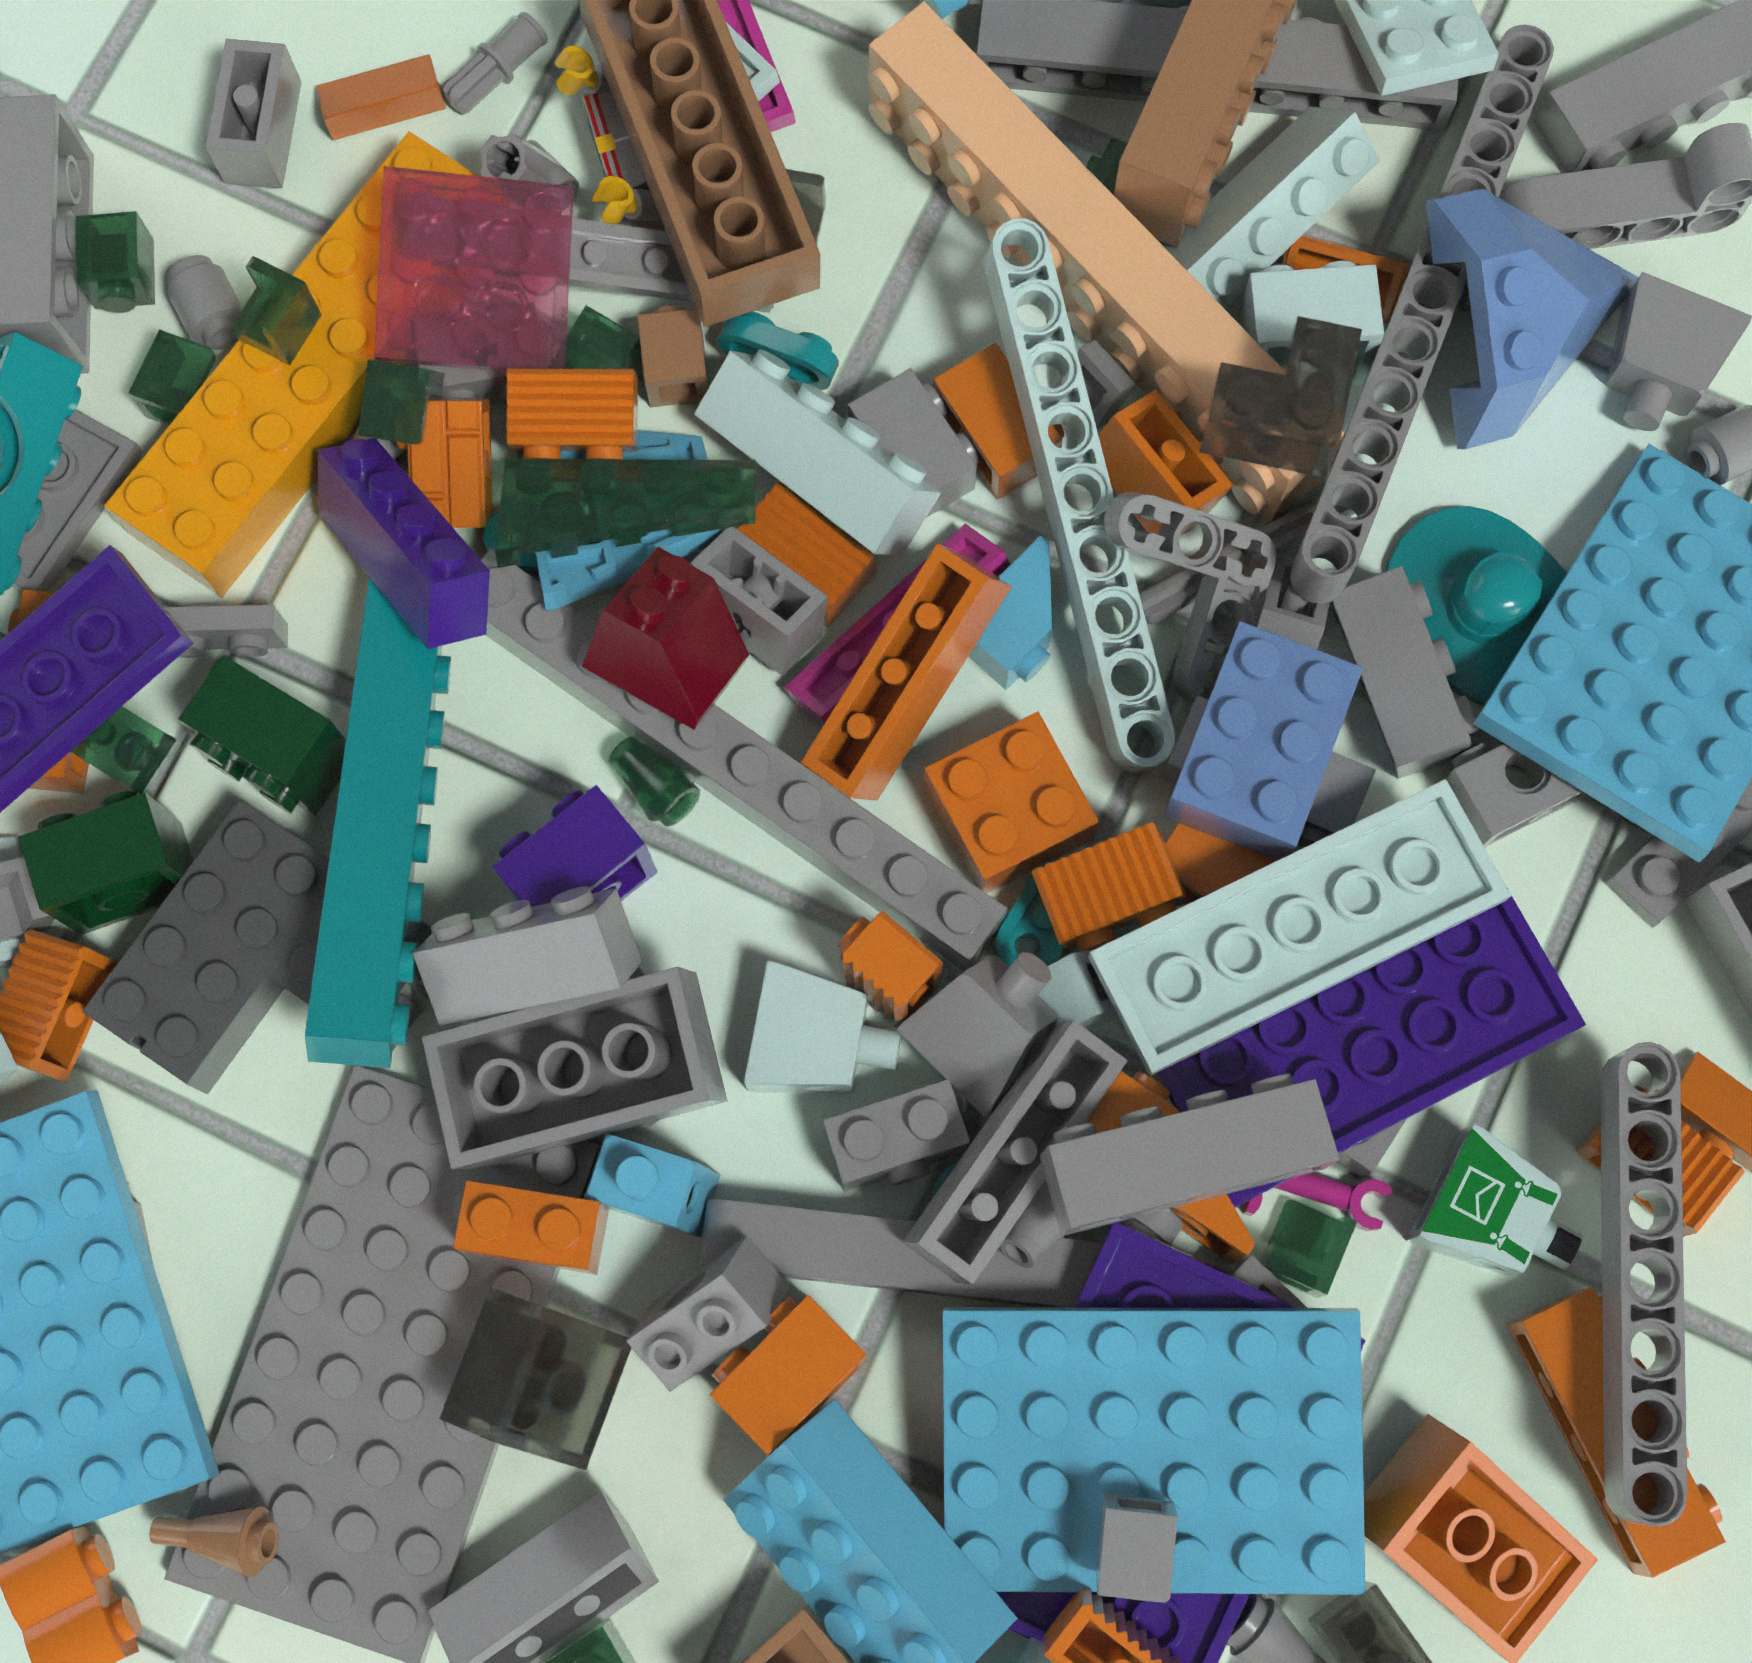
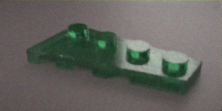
(595, 500)

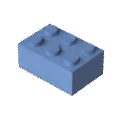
(1263, 742)

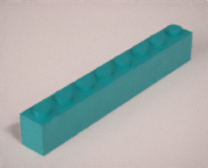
(377, 844)

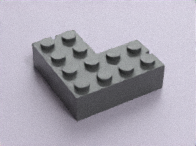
(224, 950)

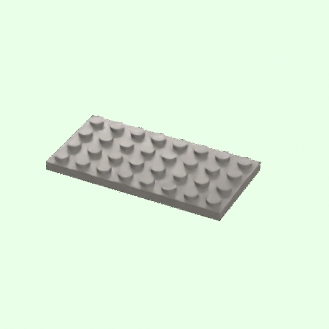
(353, 1372)

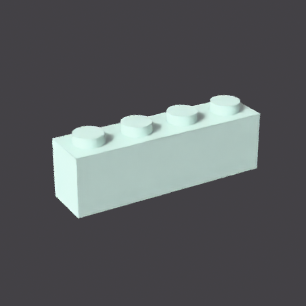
(1275, 200)
(818, 452)

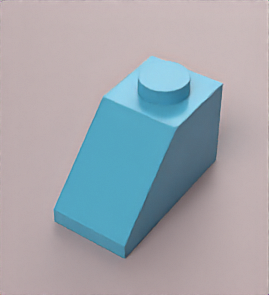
(1022, 626)

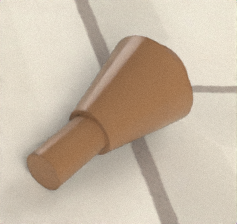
(235, 1539)

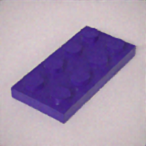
(78, 665)

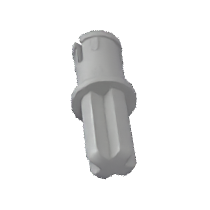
(494, 63)

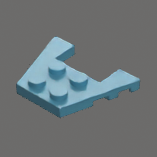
(604, 564)

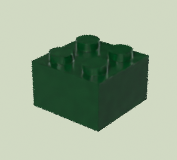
(265, 738)
(106, 861)

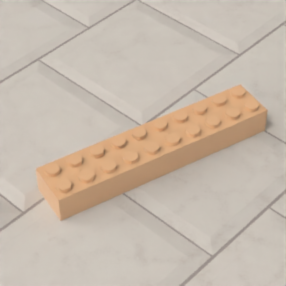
(1109, 267)

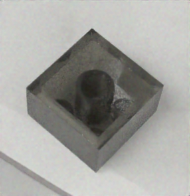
(536, 1379)

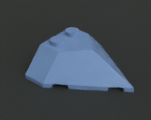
(1531, 304)

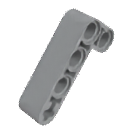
(1647, 199)

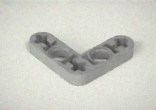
(1222, 577)

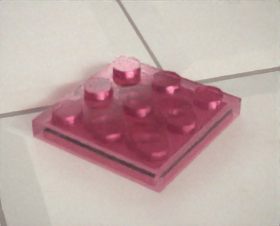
(472, 271)

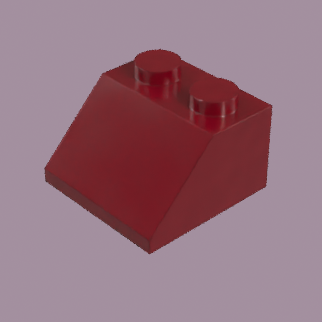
(668, 639)

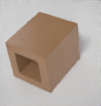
(673, 356)

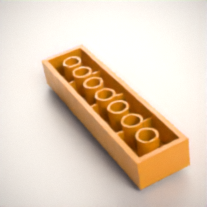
(256, 424)

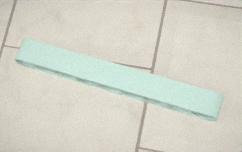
(1085, 466)

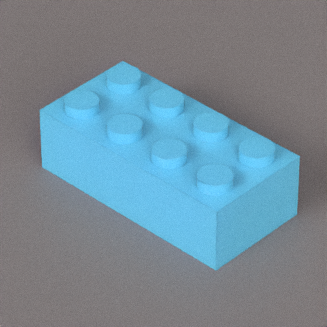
(866, 1550)

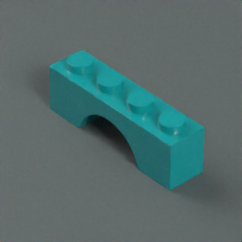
(35, 400)

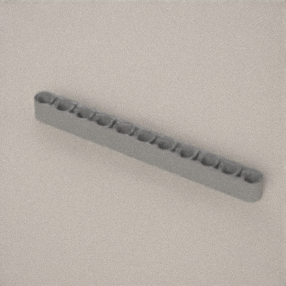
(1489, 135)

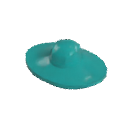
(1483, 588)

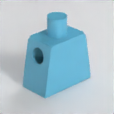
(651, 1184)

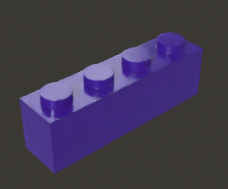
(403, 543)

